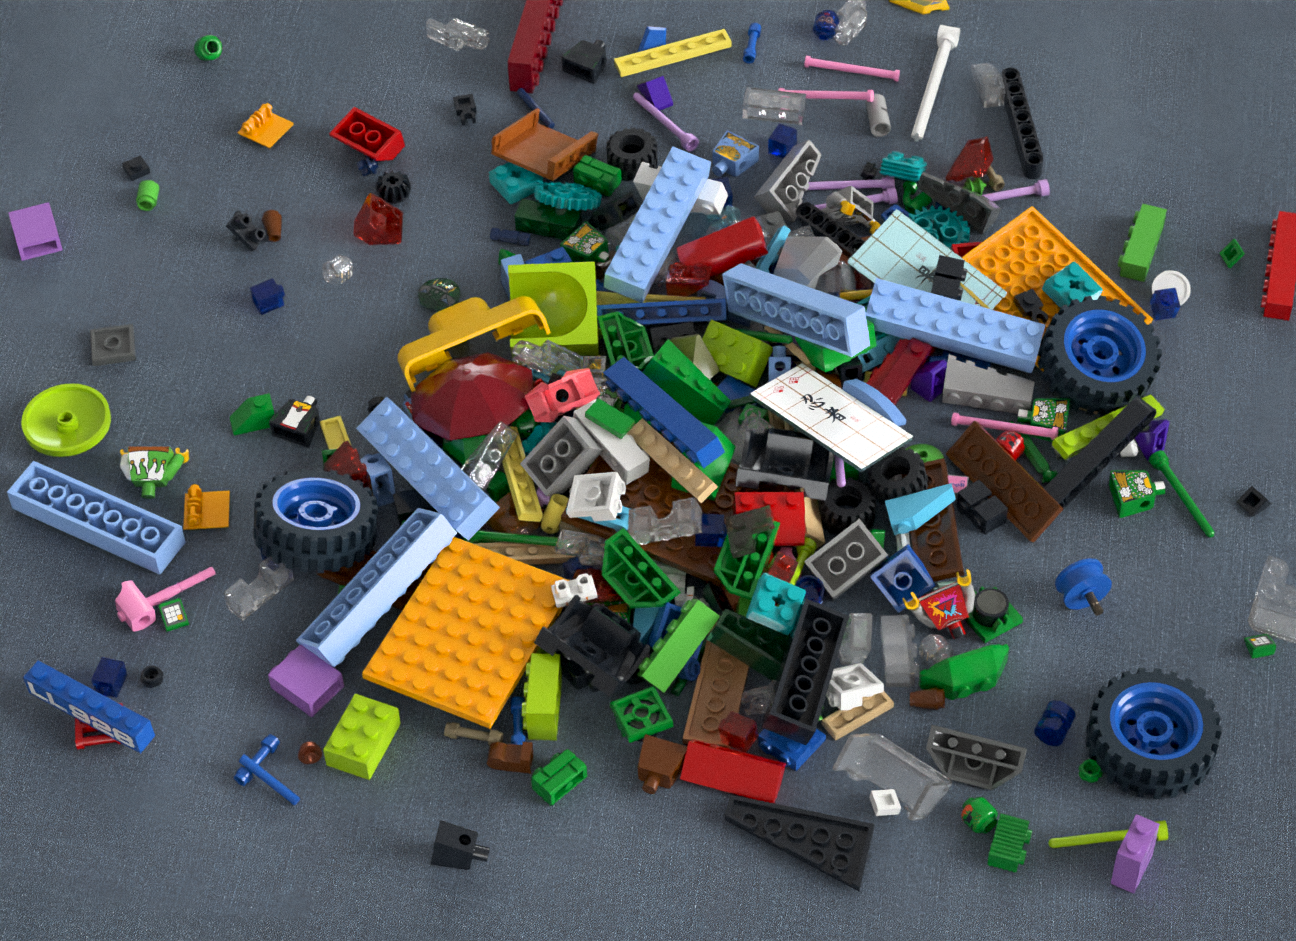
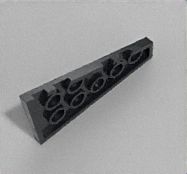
(818, 839)

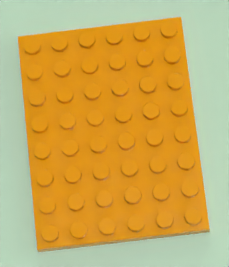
(1027, 255)
(467, 632)

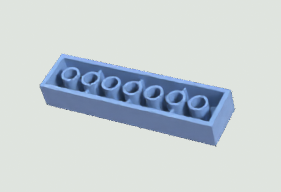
(657, 225)
(796, 309)
(955, 325)
(428, 468)
(96, 517)
(377, 586)

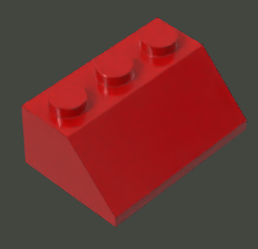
(369, 135)
(786, 508)

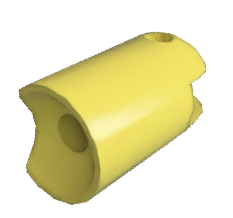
(553, 512)

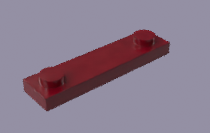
(904, 369)

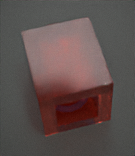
(738, 731)

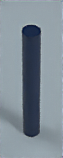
(532, 105)

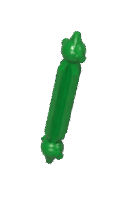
(1037, 459)

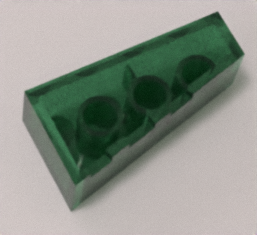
(750, 642)

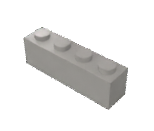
(789, 181)
(985, 388)

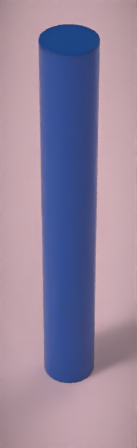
(269, 779)

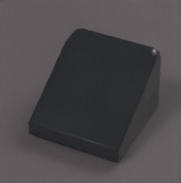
(1253, 501)

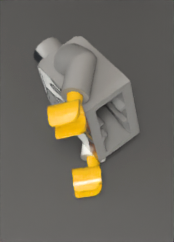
(851, 207)

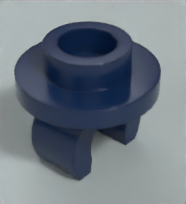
(367, 166)
(690, 670)

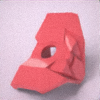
(543, 399)

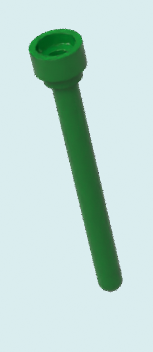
(765, 336)
(1159, 461)
(512, 538)

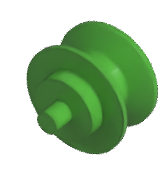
(976, 186)

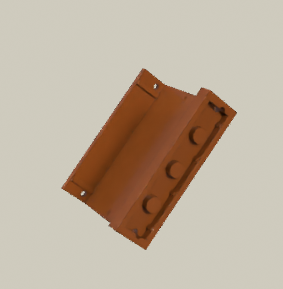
(540, 147)

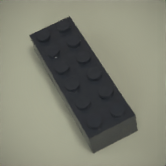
(805, 672)

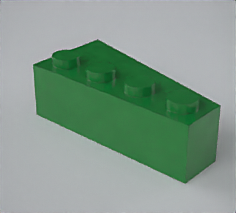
(686, 384)

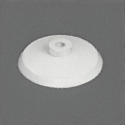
(1173, 279)

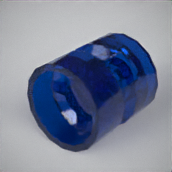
(813, 587)
(1055, 723)

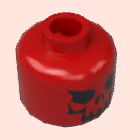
(1012, 443)

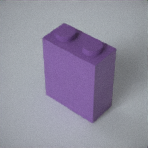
(35, 231)
(305, 680)
(1134, 853)

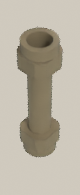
(996, 181)
(454, 730)

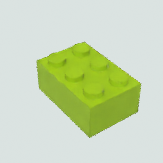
(737, 352)
(542, 697)
(362, 736)

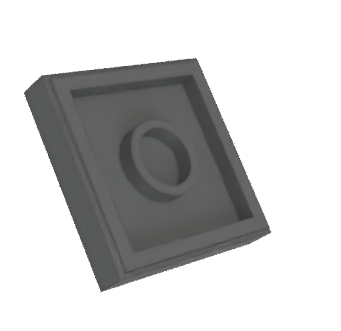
(112, 345)

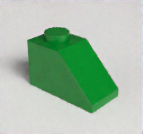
(252, 415)

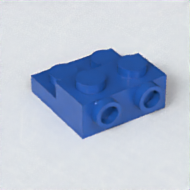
(788, 750)

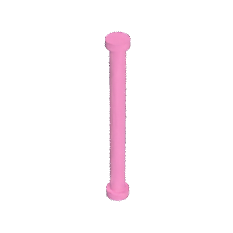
(852, 68)
(851, 95)
(1005, 426)

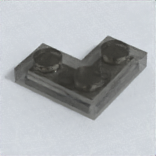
(744, 525)

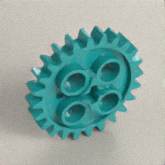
(568, 196)
(943, 225)

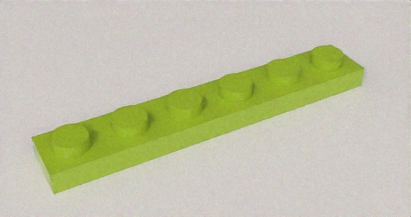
(1077, 439)

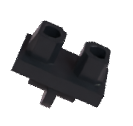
(245, 231)

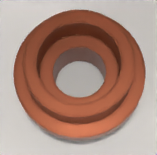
(309, 753)

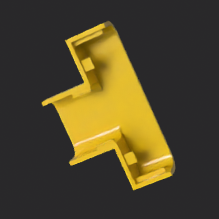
(463, 323)

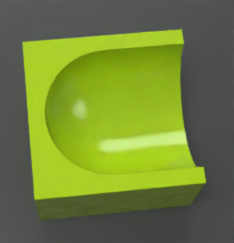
(566, 299)

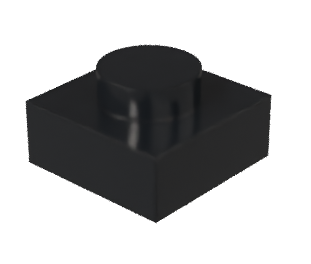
(136, 168)

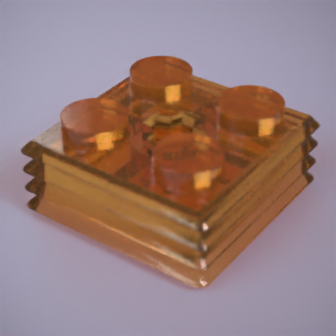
(506, 519)

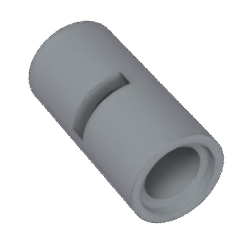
(878, 116)

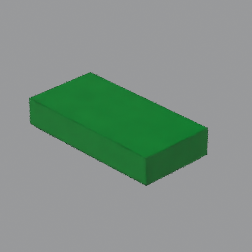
(609, 418)

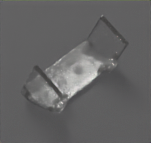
(892, 767)

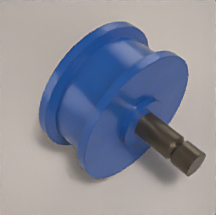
(1083, 585)

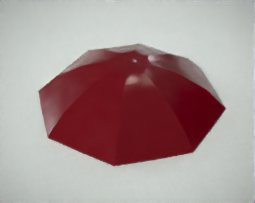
(471, 396)

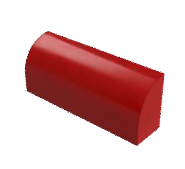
(726, 247)
(732, 771)

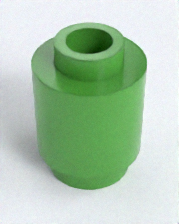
(147, 195)

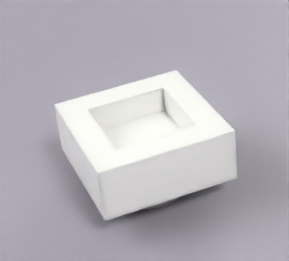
(885, 802)

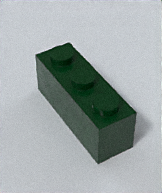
(546, 220)

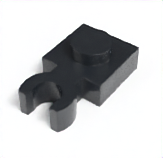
(465, 107)
(1031, 305)

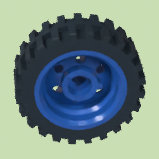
(1103, 332)
(315, 520)
(1150, 752)

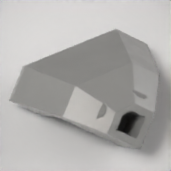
(806, 259)

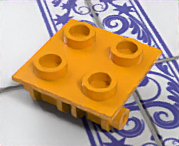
(265, 126)
(206, 509)

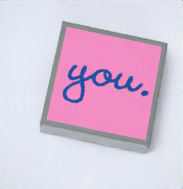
(958, 483)

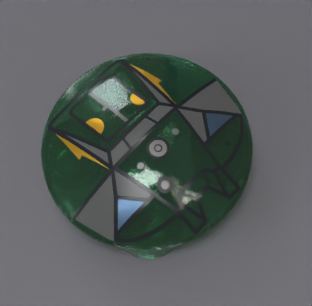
(439, 294)

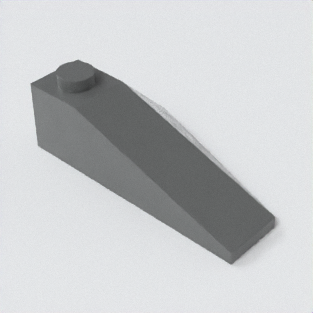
(975, 208)

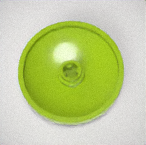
(66, 420)

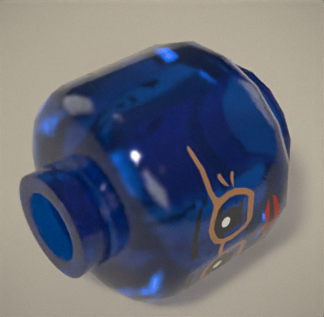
(825, 23)

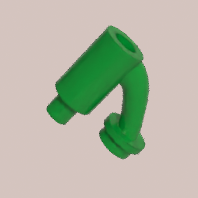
(918, 202)

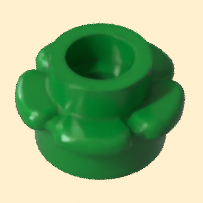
(1092, 766)

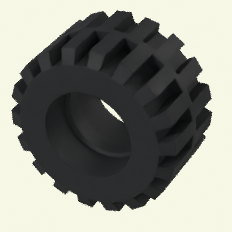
(629, 149)
(897, 463)
(852, 494)

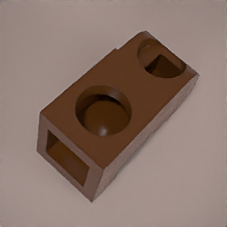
(511, 757)

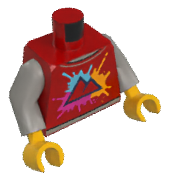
(945, 606)

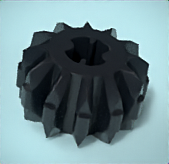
(393, 186)

